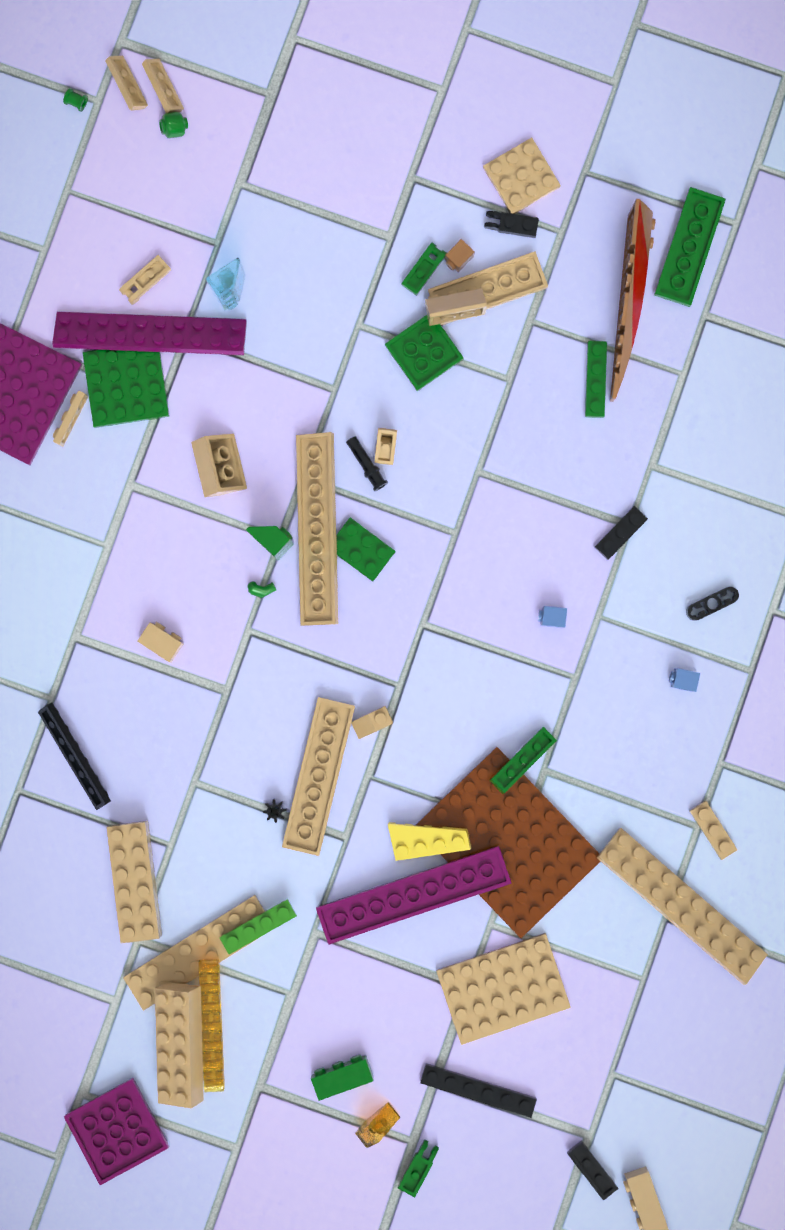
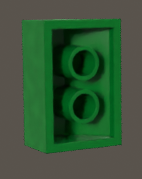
(273, 539)

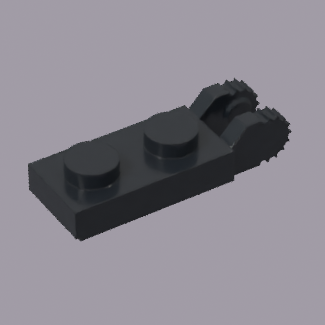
(513, 224)

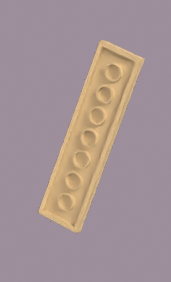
(318, 776)
(181, 961)

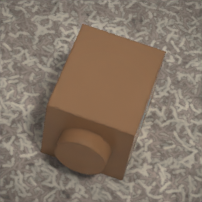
(459, 256)

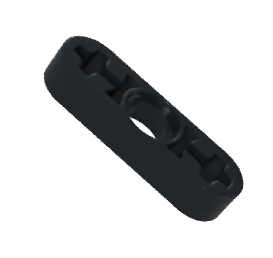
(727, 602)

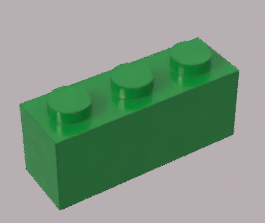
(342, 1077)

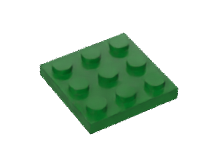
(423, 352)

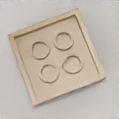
(521, 176)

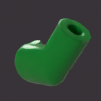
(259, 591)

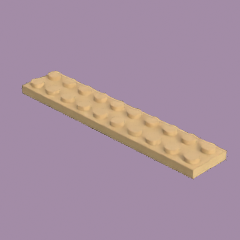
(317, 529)
(682, 906)

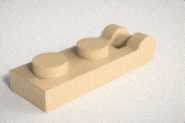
(145, 279)

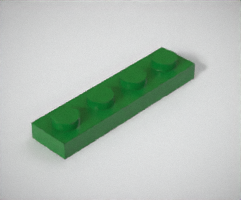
(596, 379)
(523, 760)

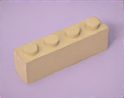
(644, 1200)

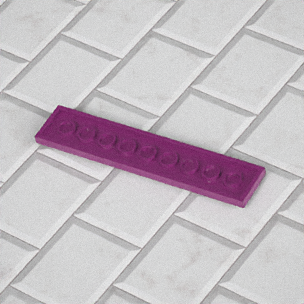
(149, 333)
(413, 895)

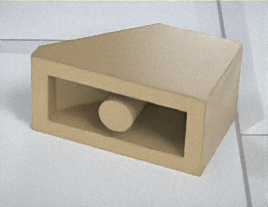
(372, 722)

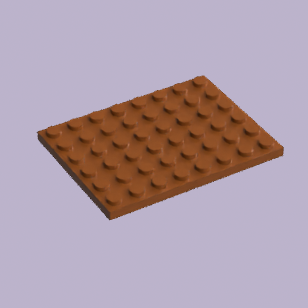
(536, 841)

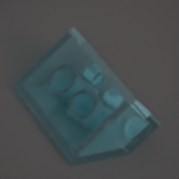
(228, 284)

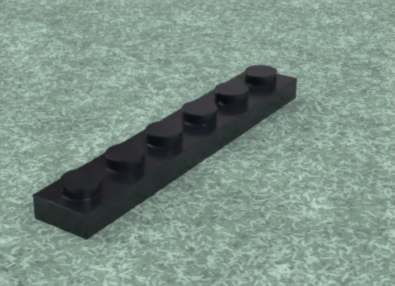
(74, 756)
(478, 1090)

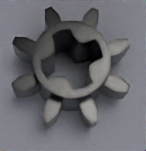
(280, 810)

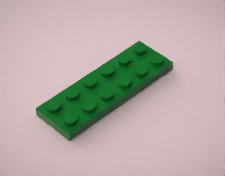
(690, 247)

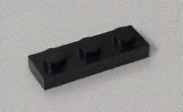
(621, 533)
(592, 1170)

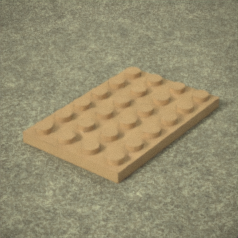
(503, 989)

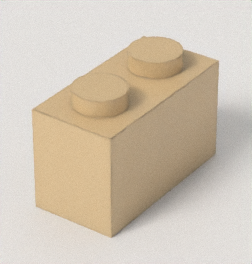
(160, 641)

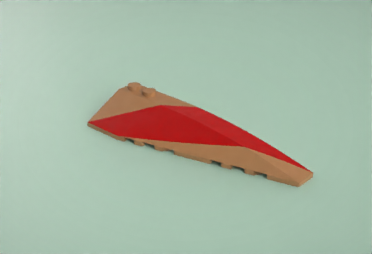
(633, 283)

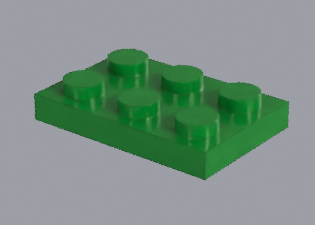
(362, 549)

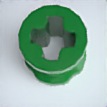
(75, 99)

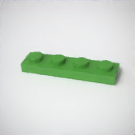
(258, 926)

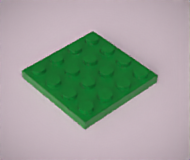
(125, 386)

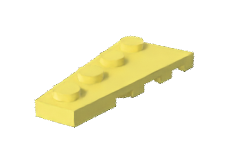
(421, 841)

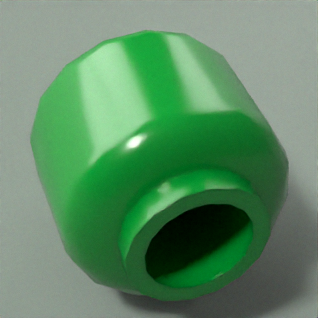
(173, 125)

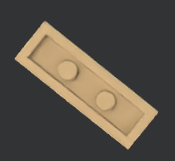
(126, 83)
(162, 85)
(69, 418)
(713, 830)

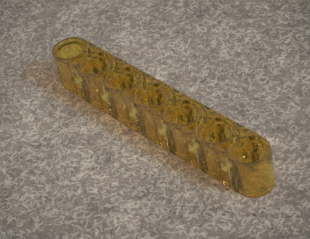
(211, 1026)

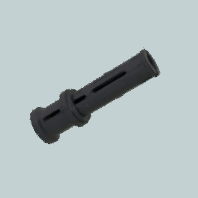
(370, 471)

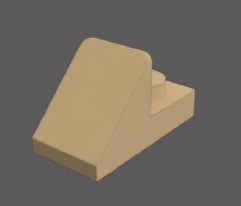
(385, 446)

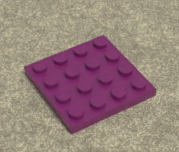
(116, 1131)

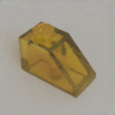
(377, 1125)

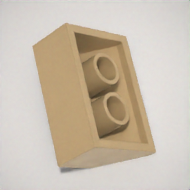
(455, 306)
(219, 465)

